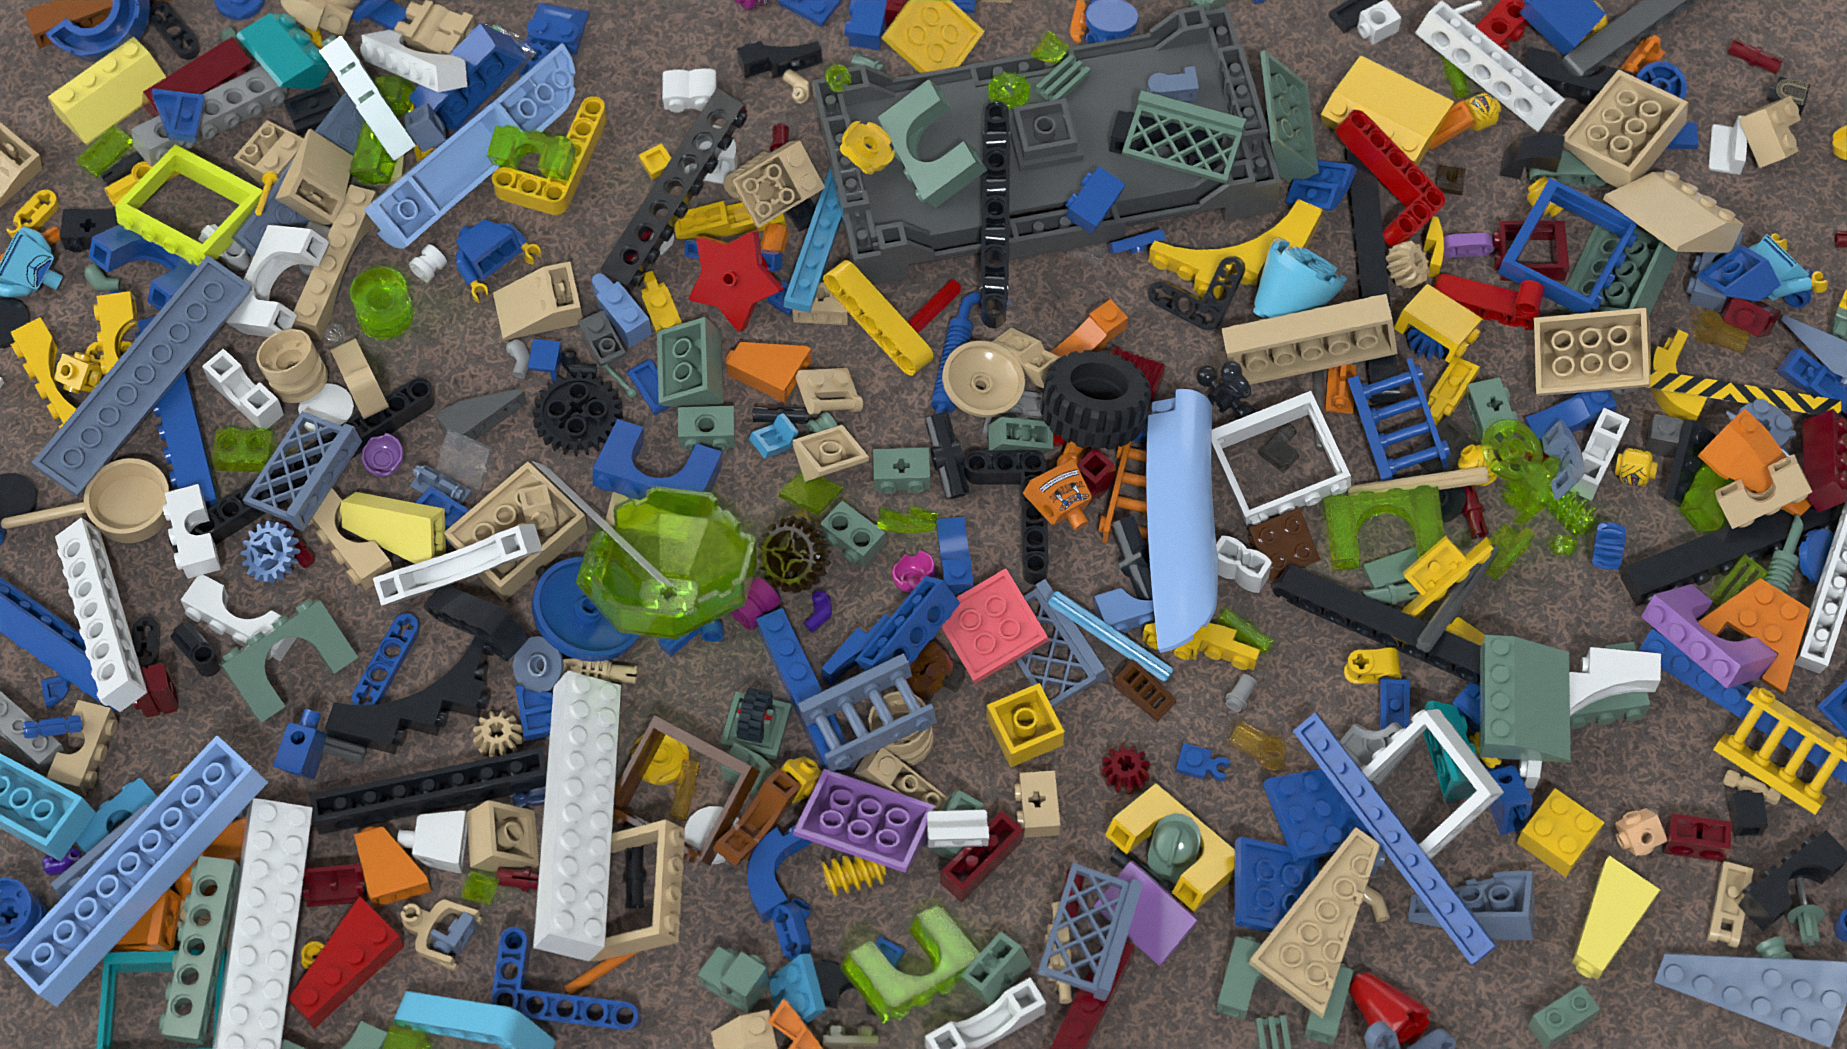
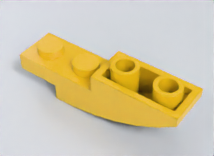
(1216, 643)

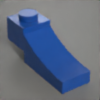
(1813, 377)
(1575, 412)
(954, 554)
(846, 655)

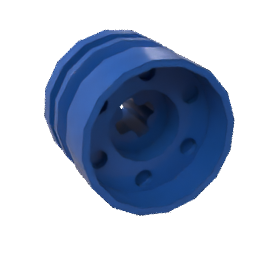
(20, 901)

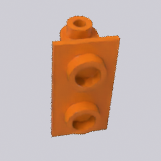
(1645, 53)
(1339, 395)

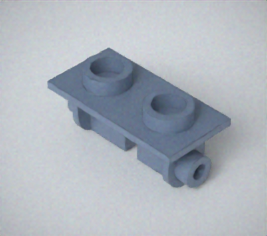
(429, 477)

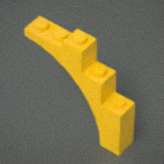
(1201, 265)

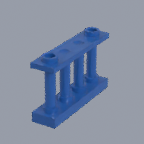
(1372, 417)

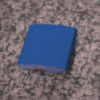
(1324, 188)

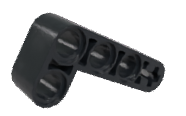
(478, 619)

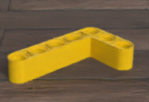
(547, 189)

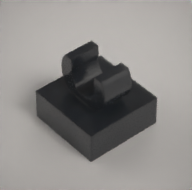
(802, 214)

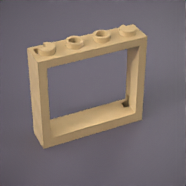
(667, 889)

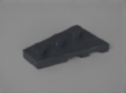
(1686, 462)

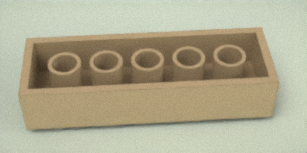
(1312, 339)

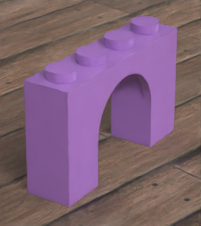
(1731, 663)

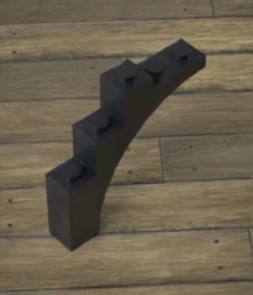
(383, 724)

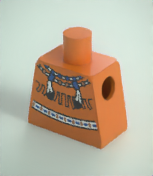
(1060, 495)

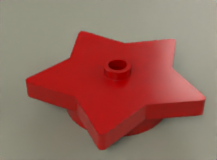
(733, 277)

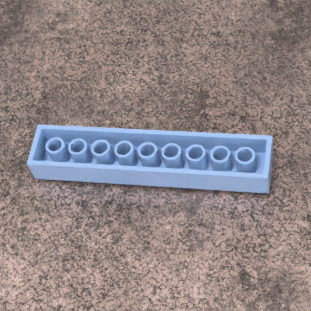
(135, 871)

